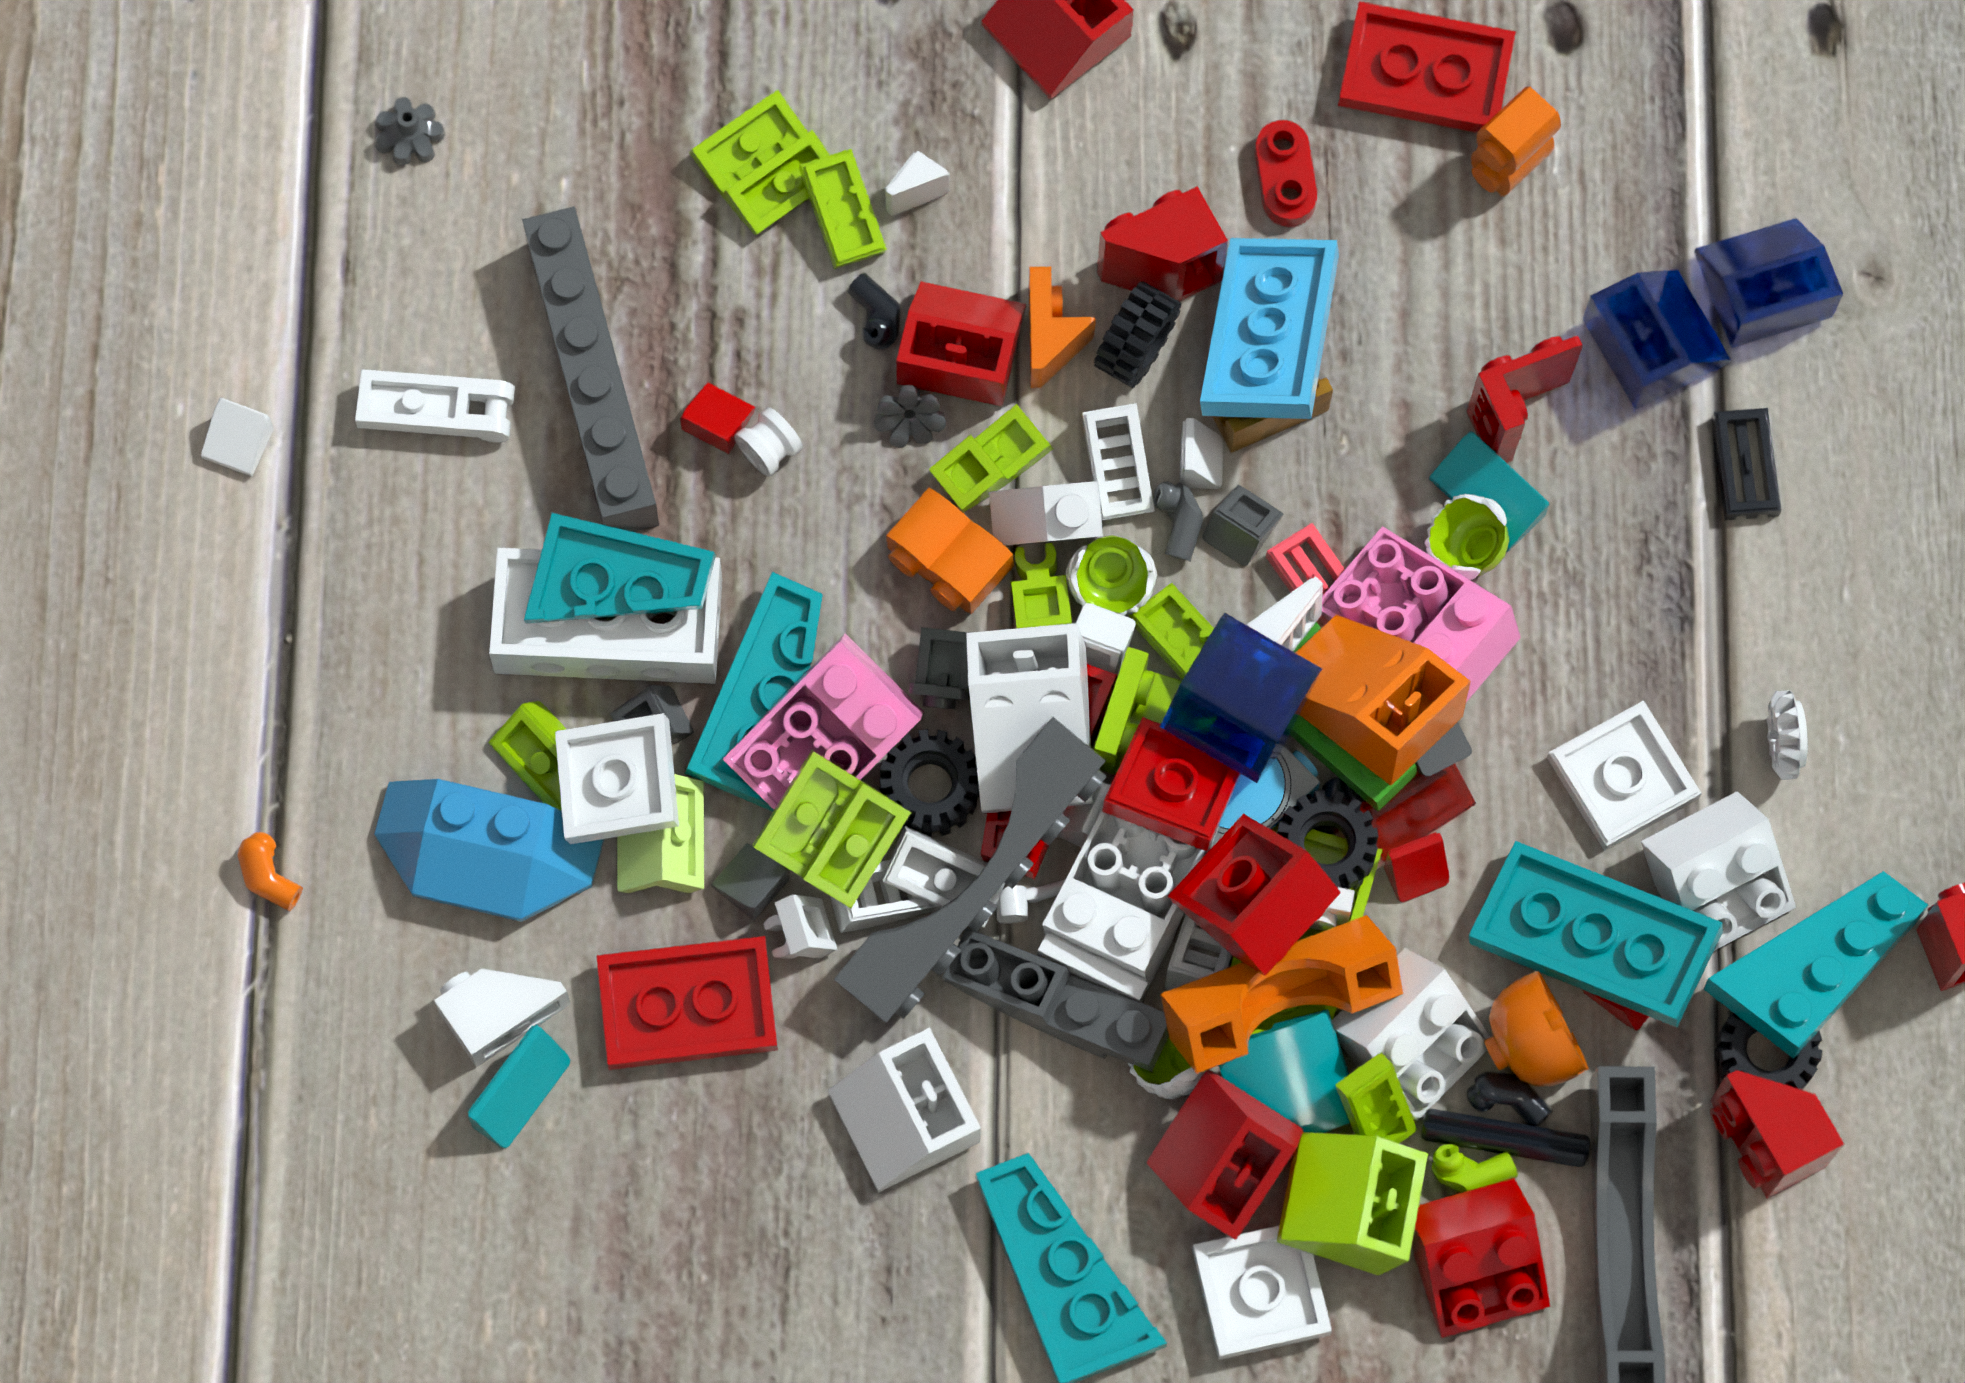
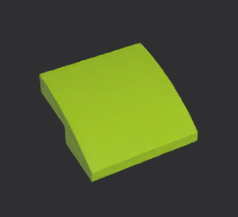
(758, 161)
(831, 829)

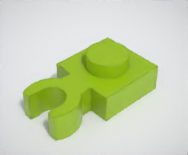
(1040, 595)

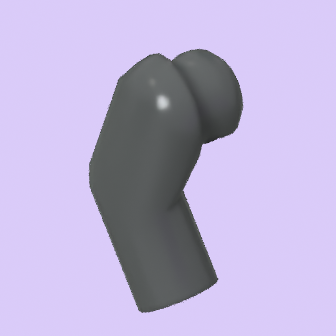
(1185, 516)

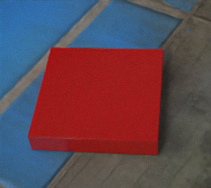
(1170, 787)

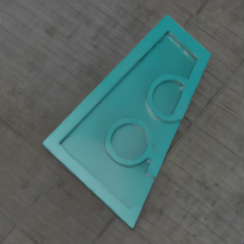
(614, 572)

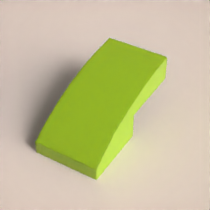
(991, 459)

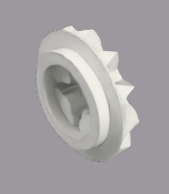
(1787, 735)

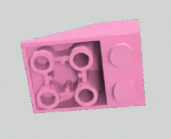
(1425, 603)
(837, 709)

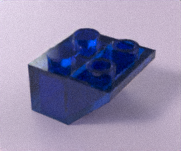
(1769, 281)
(1653, 334)
(1241, 698)

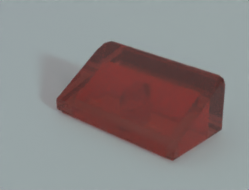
(1420, 808)

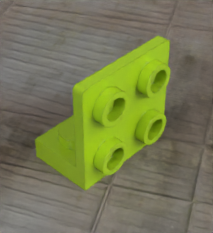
(1134, 696)

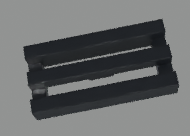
(1750, 507)

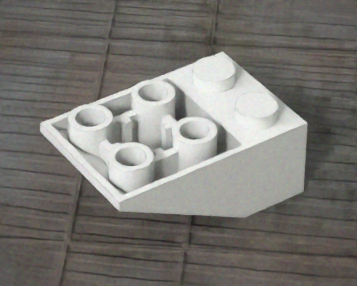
(1014, 690)
(1119, 895)

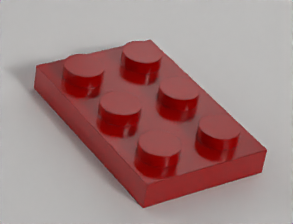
(1426, 67)
(686, 1003)

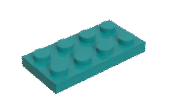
(1596, 933)

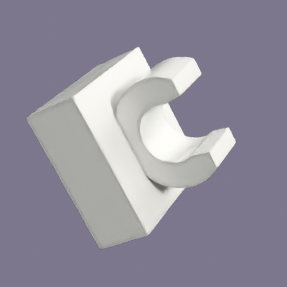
(804, 928)

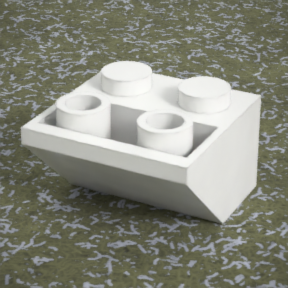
(1722, 866)
(1423, 1032)
(905, 1110)

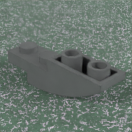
(1057, 1002)

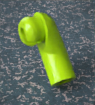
(1464, 1174)

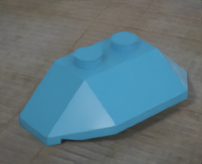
(482, 848)

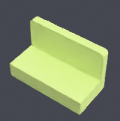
(671, 855)

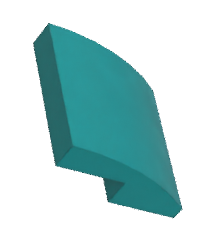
(1295, 1071)

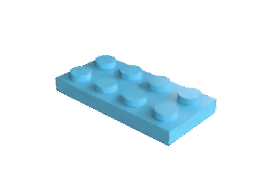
(1270, 328)

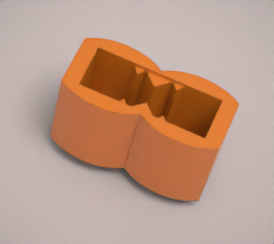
(1514, 142)
(949, 552)

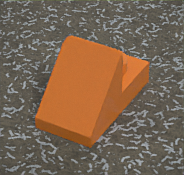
(1052, 337)

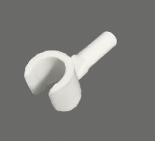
(1013, 902)

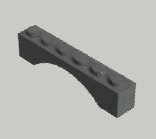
(590, 370)
(897, 959)
(1623, 1220)

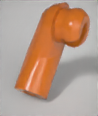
(259, 872)

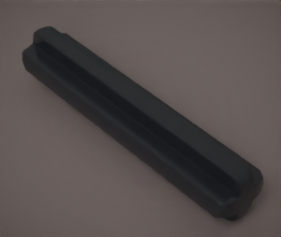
(1503, 1136)

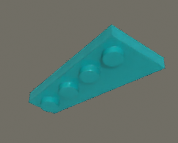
(767, 664)
(1815, 966)
(1071, 1292)

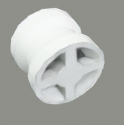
(768, 441)

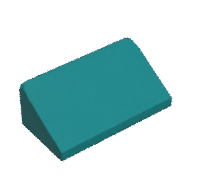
(1481, 472)
(519, 1087)

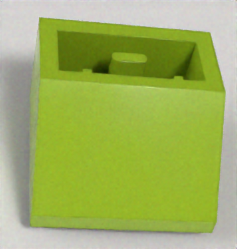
(1353, 1200)

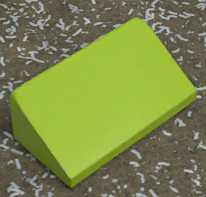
(530, 749)

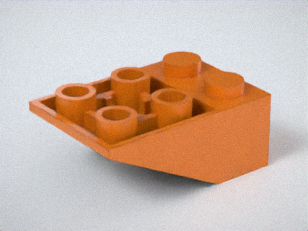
(1381, 695)

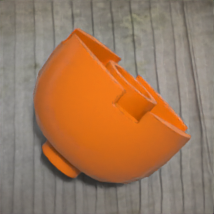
(1533, 1034)

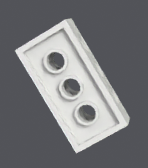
(591, 648)

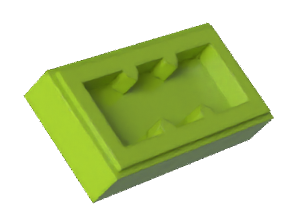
(842, 208)
(1173, 628)
(1376, 1101)

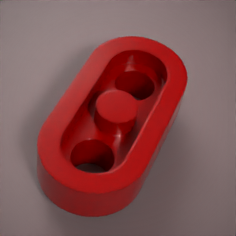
(1285, 170)

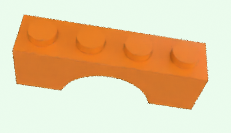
(1337, 968)

